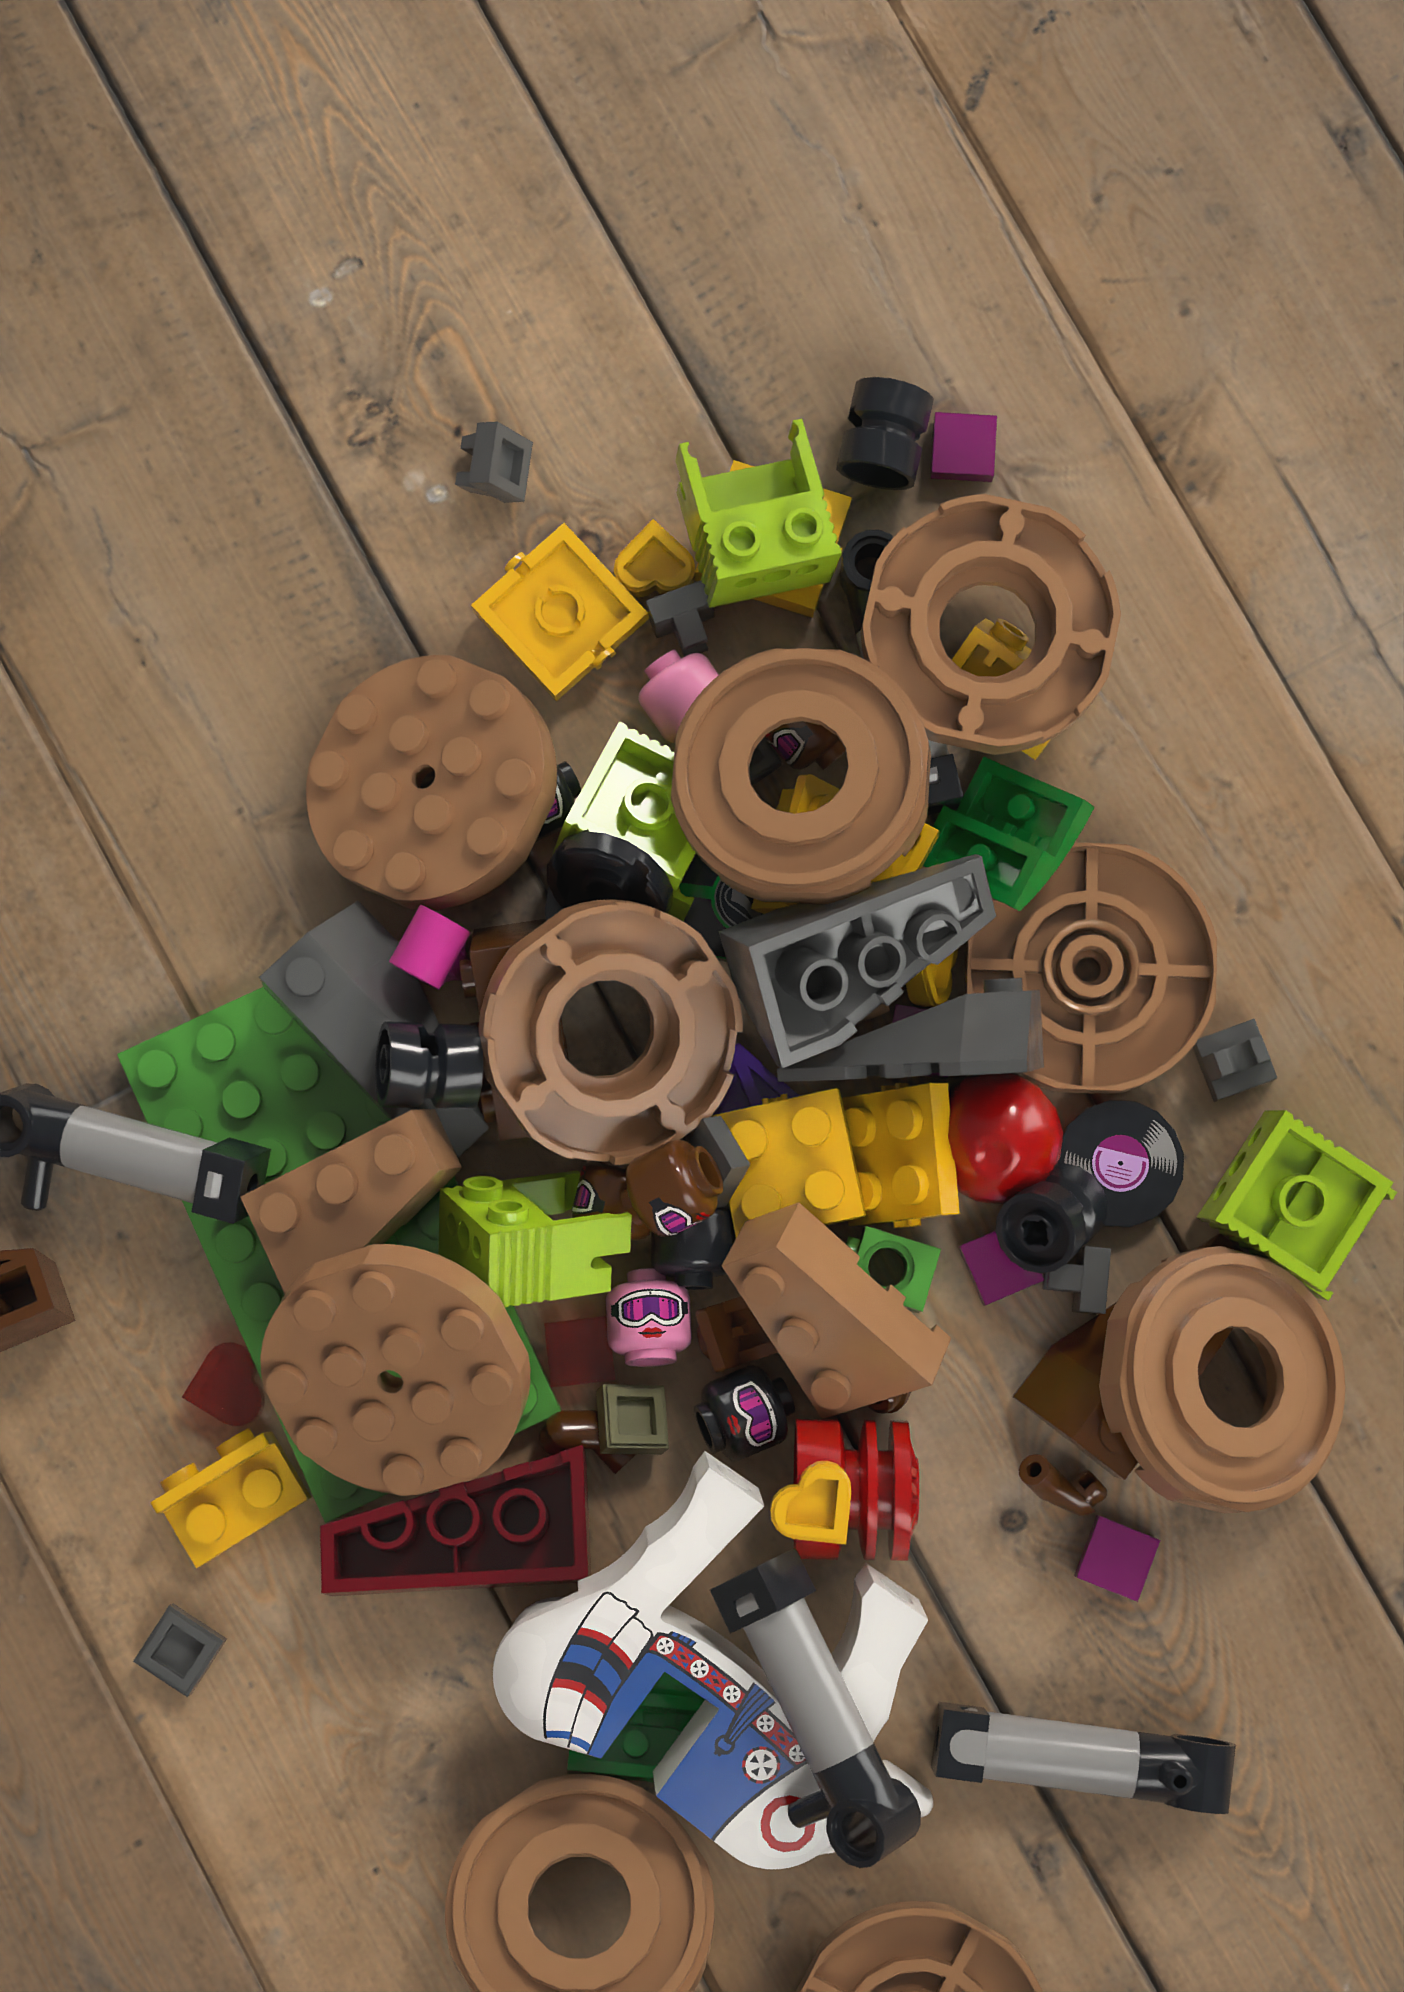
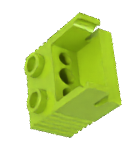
(758, 525)
(632, 800)
(1296, 1199)
(514, 1246)

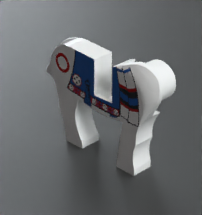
(589, 1659)

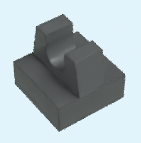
(498, 462)
(683, 614)
(1234, 1060)
(1085, 1280)

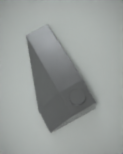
(825, 967)
(342, 993)
(959, 1037)

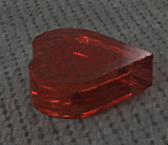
(227, 1386)

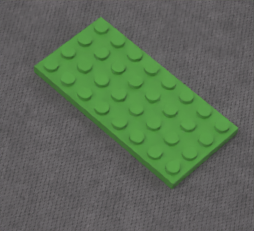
(266, 1082)

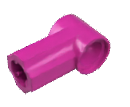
(431, 948)

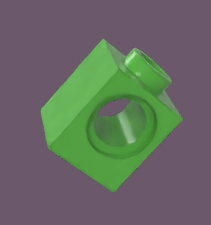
(917, 1257)

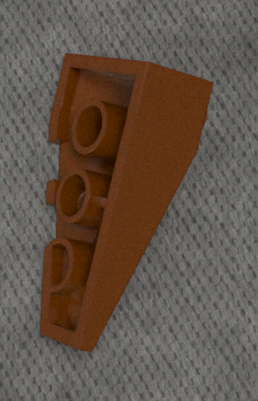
(1067, 1392)

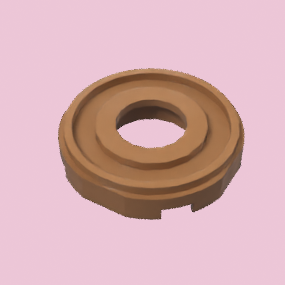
(1047, 568)
(812, 853)
(672, 1081)
(1155, 1393)
(580, 1817)

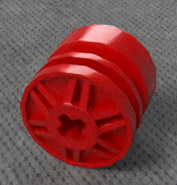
(881, 1484)

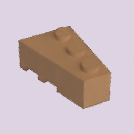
(352, 1193)
(827, 1316)

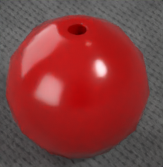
(1001, 1136)

